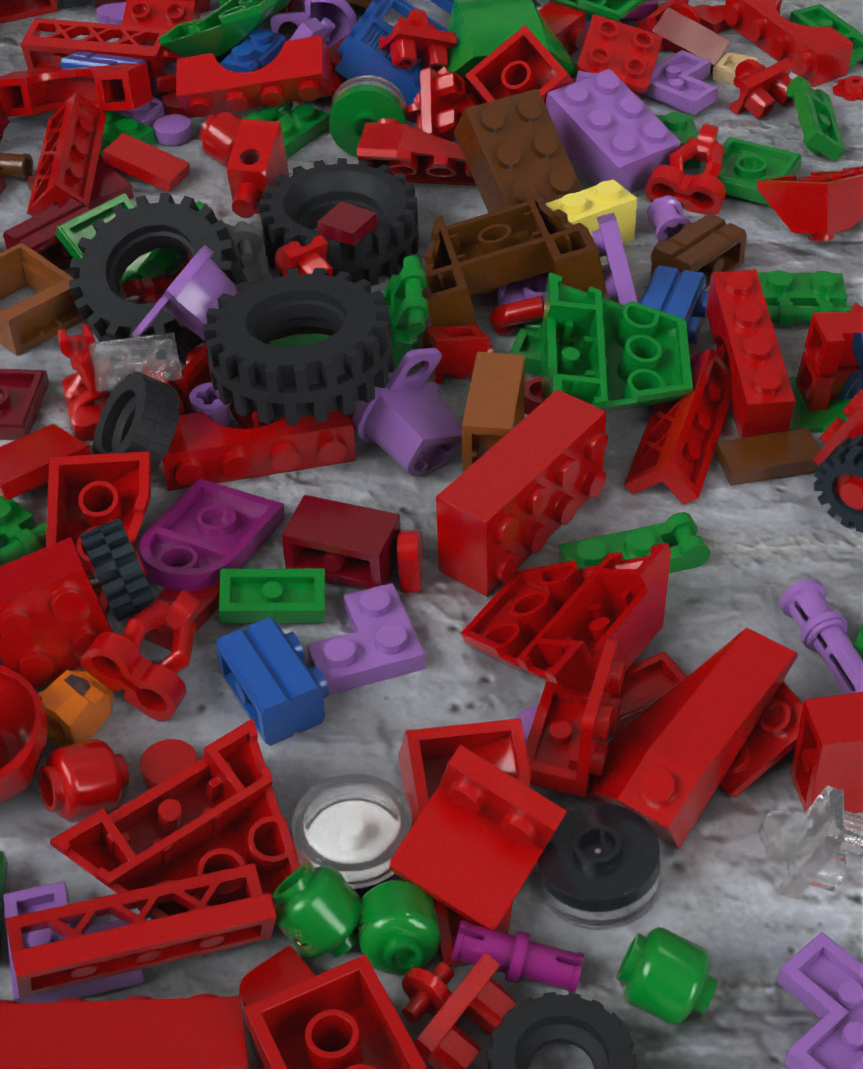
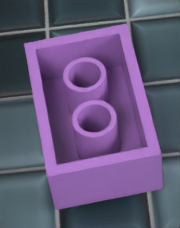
(609, 131)

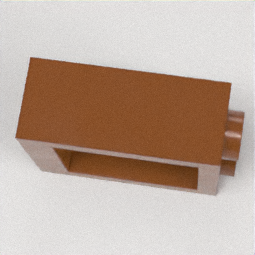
(41, 314)
(492, 403)

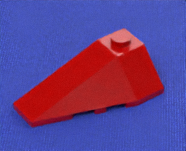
(687, 741)

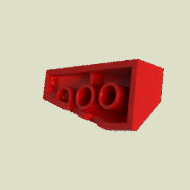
(414, 154)
(817, 202)
(94, 491)
(422, 765)

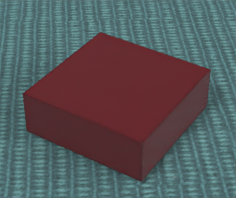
(347, 223)

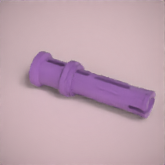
(824, 632)

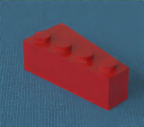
(124, 1034)

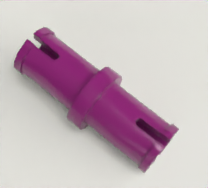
(519, 956)

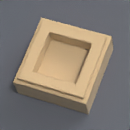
(725, 68)

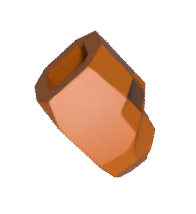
(76, 707)

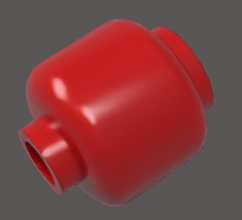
(219, 135)
(82, 779)

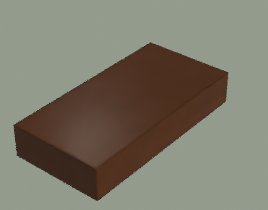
(767, 456)

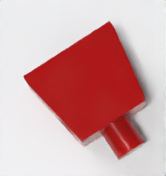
(252, 173)

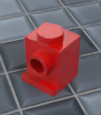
(458, 349)

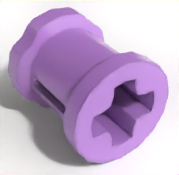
(666, 217)
(202, 401)

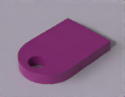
(207, 532)

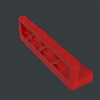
(48, 51)
(68, 155)
(684, 433)
(144, 941)

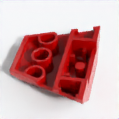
(559, 616)
(192, 825)

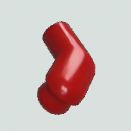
(508, 315)

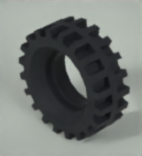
(301, 200)
(131, 236)
(299, 378)

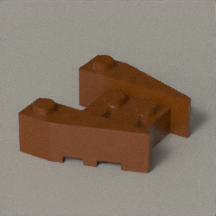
(501, 250)

